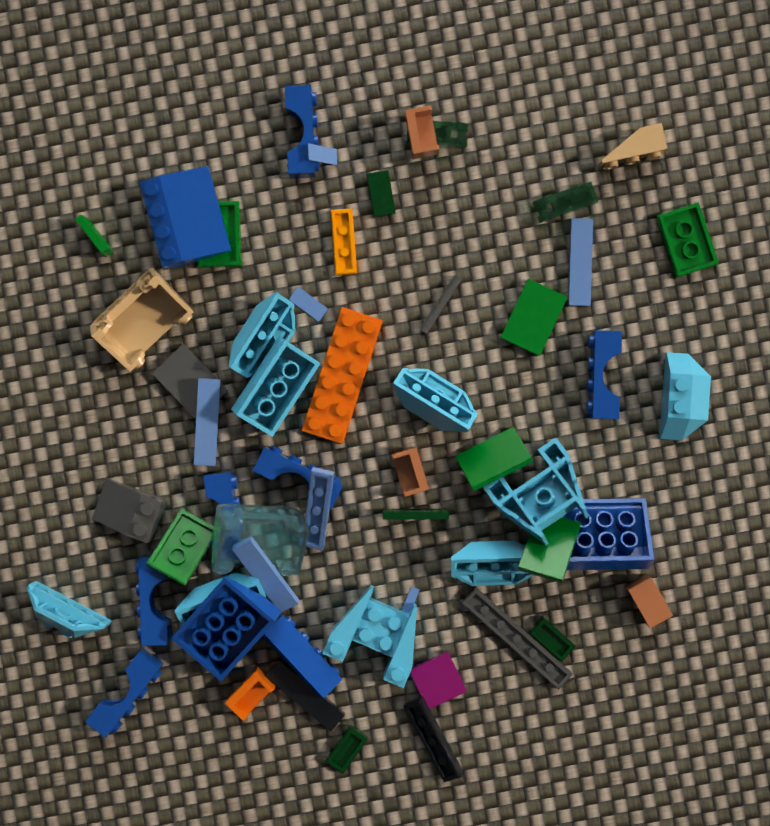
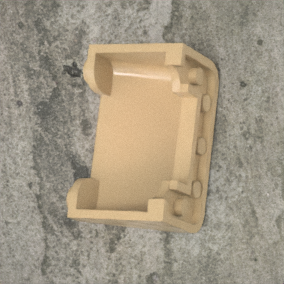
(139, 319)

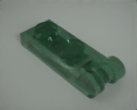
(443, 133)
(566, 202)

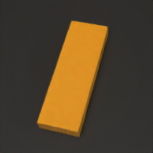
(344, 242)

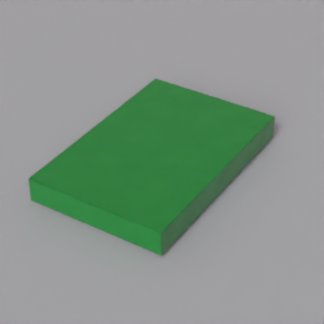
(231, 216)
(687, 240)
(533, 317)
(494, 459)
(182, 547)
(552, 559)

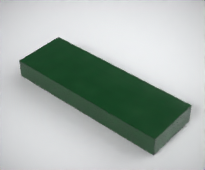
(415, 514)

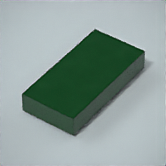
(381, 194)
(552, 638)
(346, 749)

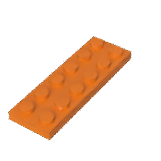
(342, 375)

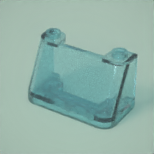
(276, 529)

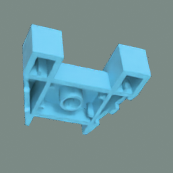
(542, 497)
(380, 629)

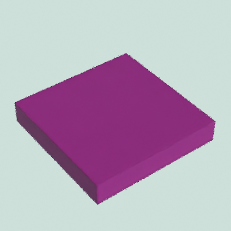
(438, 680)

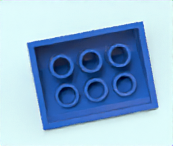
(185, 217)
(612, 536)
(226, 626)

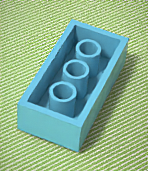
(275, 386)

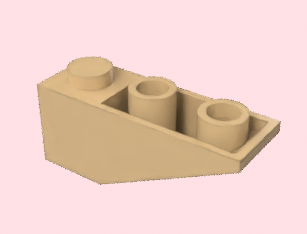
(643, 143)

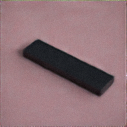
(293, 686)
(433, 739)

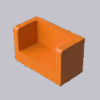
(249, 693)

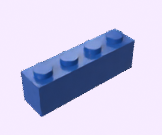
(302, 657)

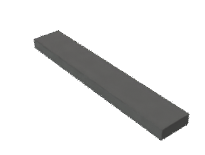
(516, 638)

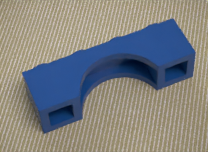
(300, 103)
(602, 402)
(273, 463)
(221, 488)
(154, 627)
(108, 713)

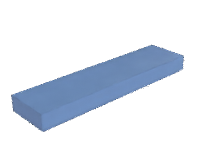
(580, 262)
(207, 421)
(318, 506)
(262, 568)

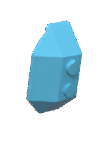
(267, 321)
(683, 397)
(434, 399)
(489, 563)
(201, 592)
(64, 613)

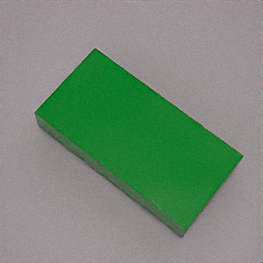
(94, 235)

